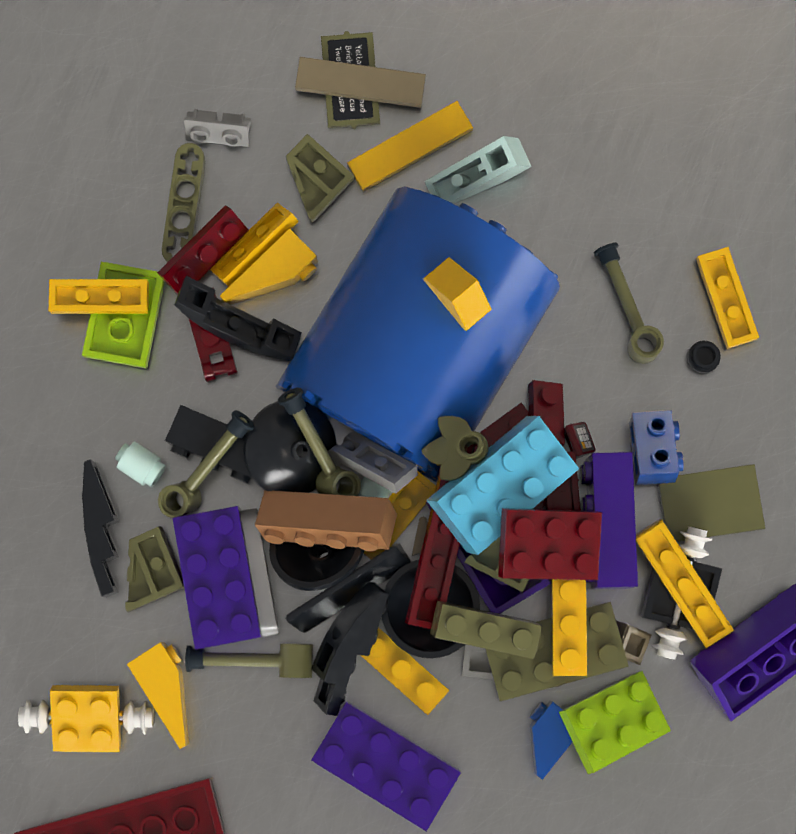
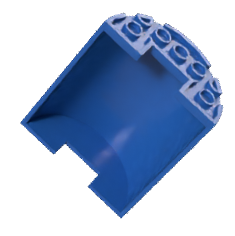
(391, 352)

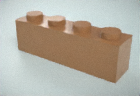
(326, 520)

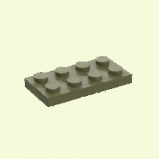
(523, 675)

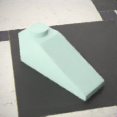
(480, 170)

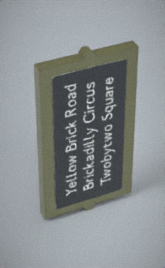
(357, 50)

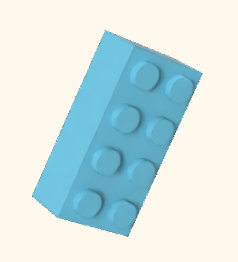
(513, 475)

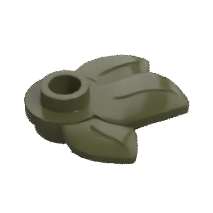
(451, 448)

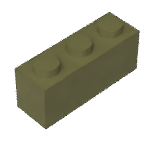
(485, 629)

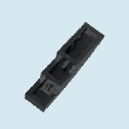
(97, 516)

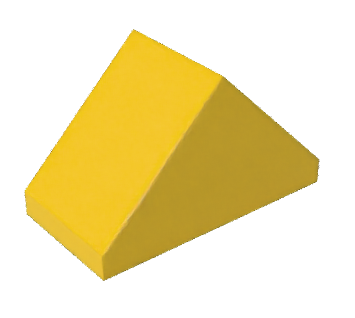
(458, 292)

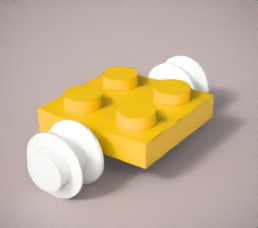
(85, 718)

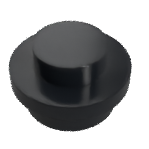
(704, 356)

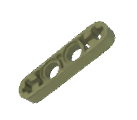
(183, 205)

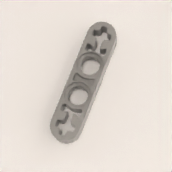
(259, 573)

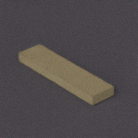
(360, 82)

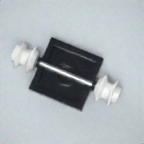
(662, 607)

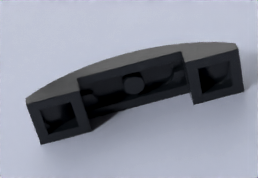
(235, 325)

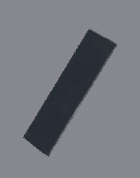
(336, 597)

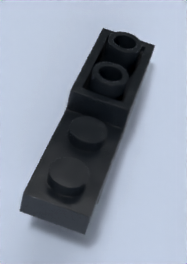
(349, 636)

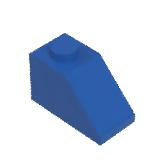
(548, 737)

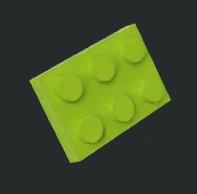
(124, 337)
(614, 722)

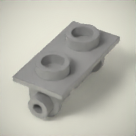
(203, 127)

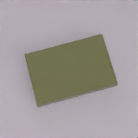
(713, 501)

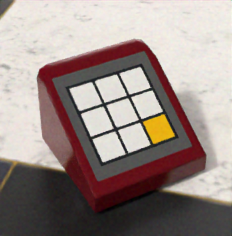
(579, 439)

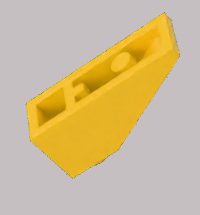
(275, 269)
(163, 684)

